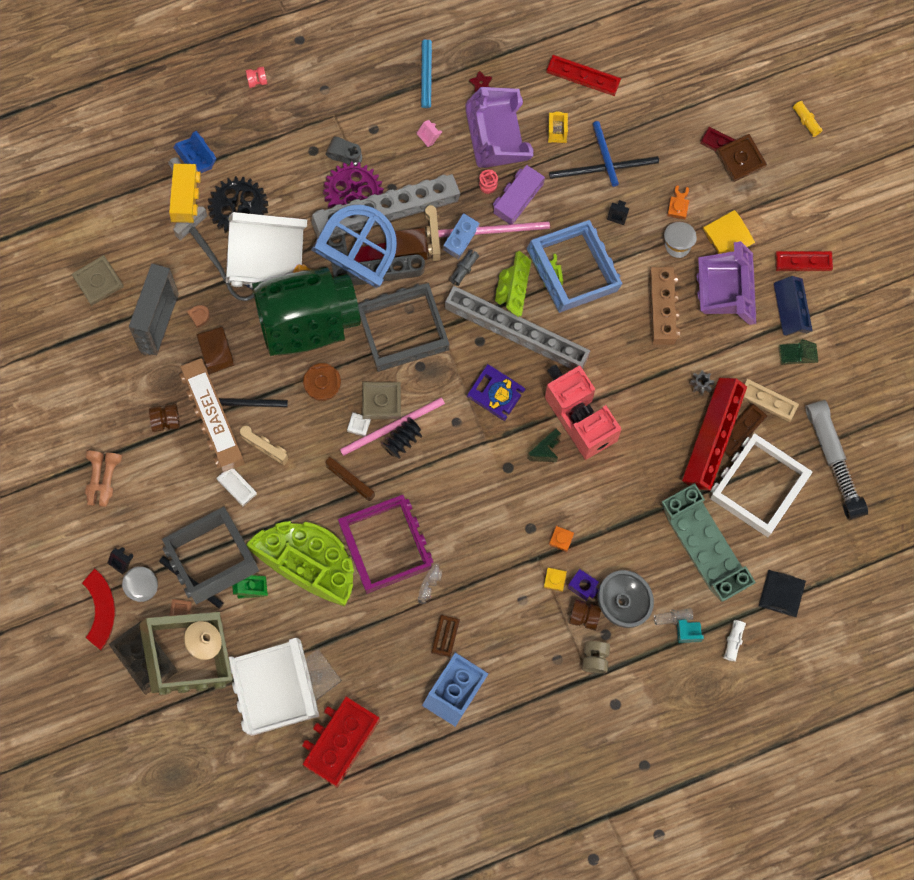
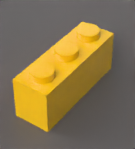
(184, 193)

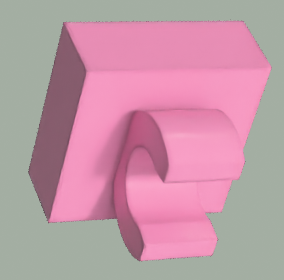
(428, 133)

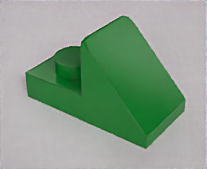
(251, 587)

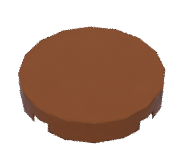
(322, 382)

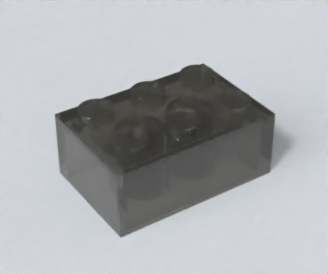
(131, 653)

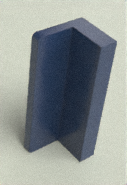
(793, 306)

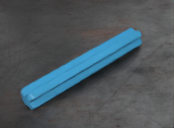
(426, 73)

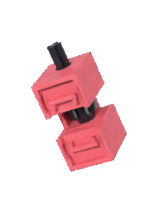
(568, 399)

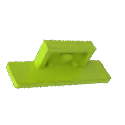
(513, 284)

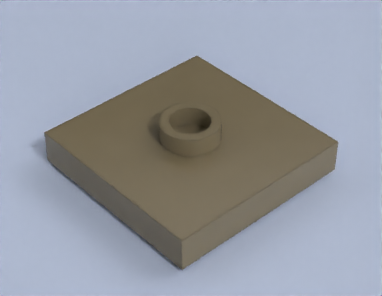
(97, 280)
(381, 400)

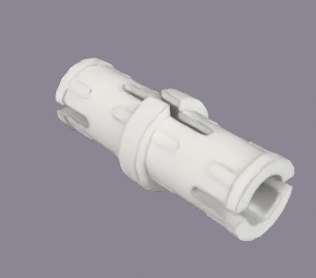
(734, 640)

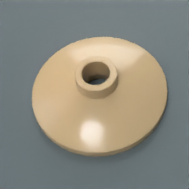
(197, 645)

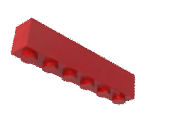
(715, 433)

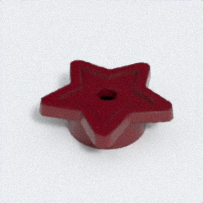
(480, 77)

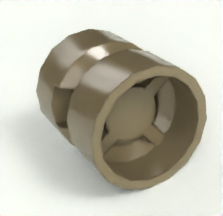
(592, 663)

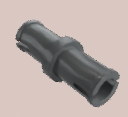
(464, 267)

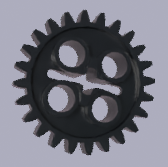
(220, 202)

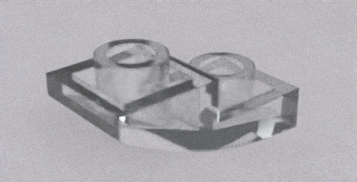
(431, 578)

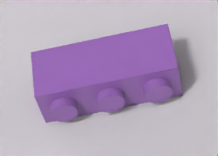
(518, 194)

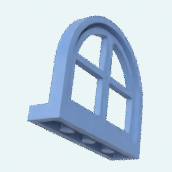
(347, 262)

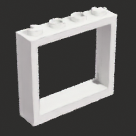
(741, 513)

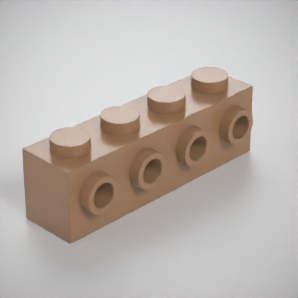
(663, 306)

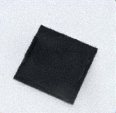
(782, 593)

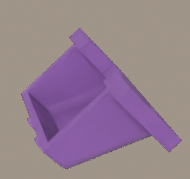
(728, 283)

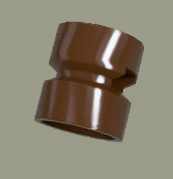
(164, 418)
(583, 614)

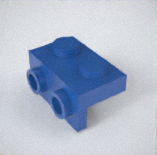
(196, 152)

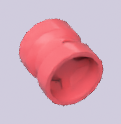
(252, 79)
(488, 186)

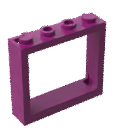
(413, 524)

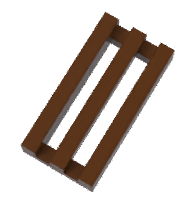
(441, 652)

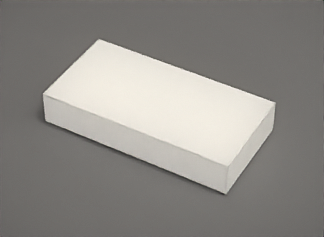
(237, 486)

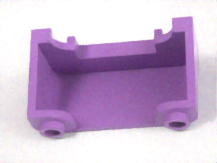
(496, 127)

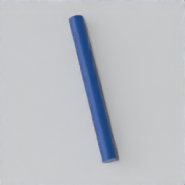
(605, 153)

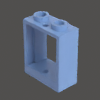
(461, 236)

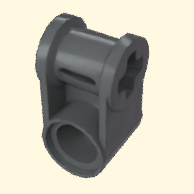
(344, 151)

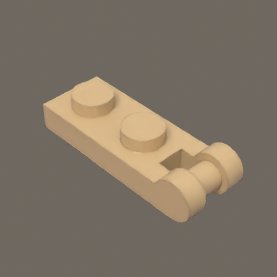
(432, 231)
(263, 444)

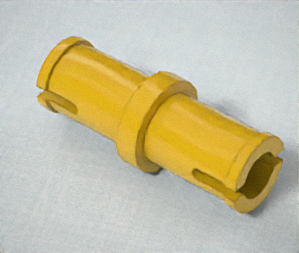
(807, 118)

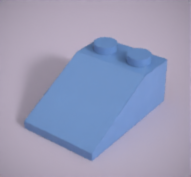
(455, 689)

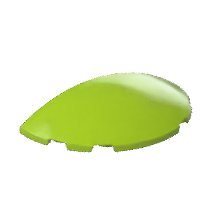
(308, 558)

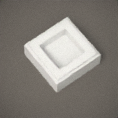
(358, 425)

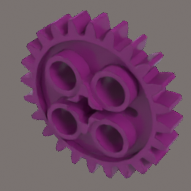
(343, 178)

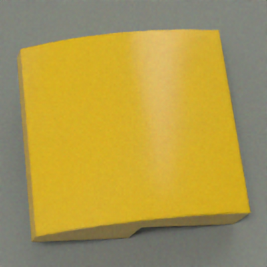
(726, 231)

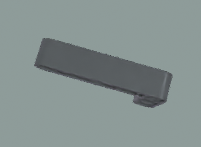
(405, 262)

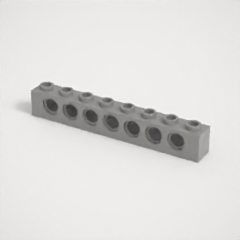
(397, 209)
(516, 329)

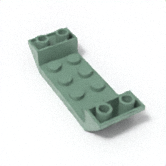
(706, 544)

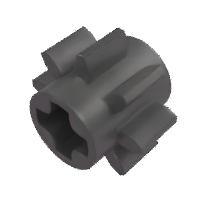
(706, 380)

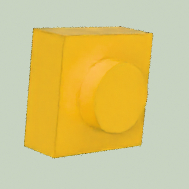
(555, 579)

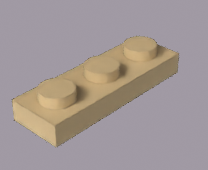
(770, 401)

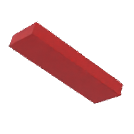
(804, 261)

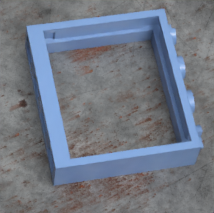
(549, 276)

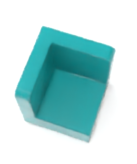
(689, 632)

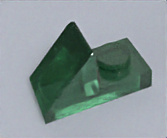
(798, 353)
(542, 451)

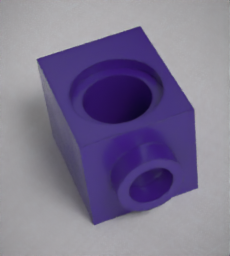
(581, 577)

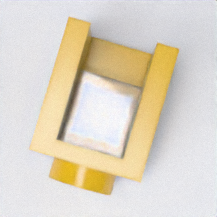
(557, 127)

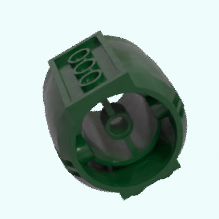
(305, 310)

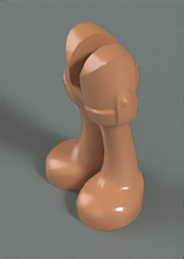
(96, 459)

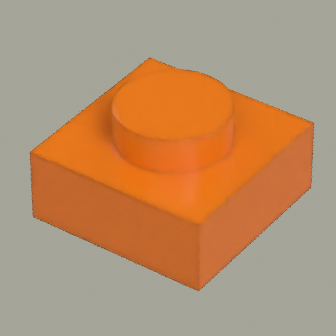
(561, 539)

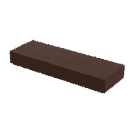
(744, 428)
(350, 479)

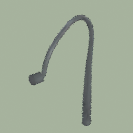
(193, 231)

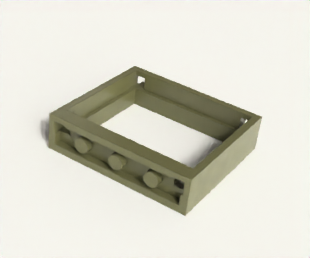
(183, 621)

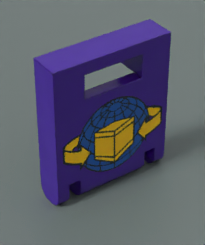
(498, 395)

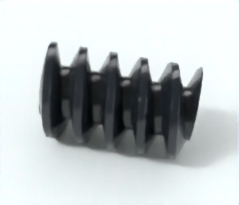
(402, 438)

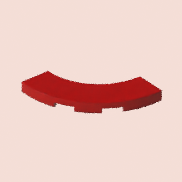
(104, 609)

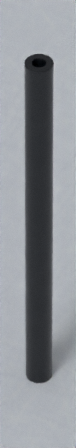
(600, 168)

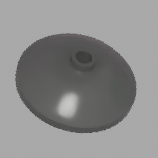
(633, 593)

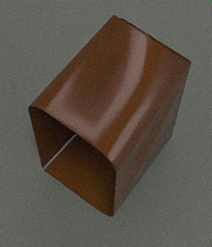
(411, 243)
(215, 350)

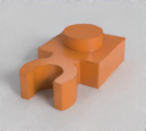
(678, 205)

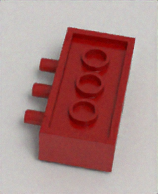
(340, 741)

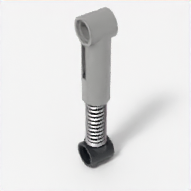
(819, 416)

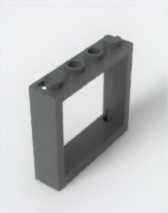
(154, 309)
(413, 354)
(222, 580)

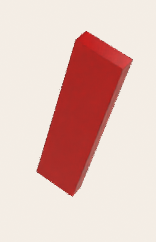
(583, 75)

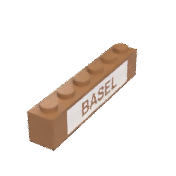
(212, 415)

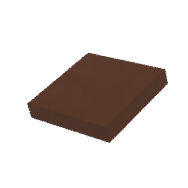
(741, 157)

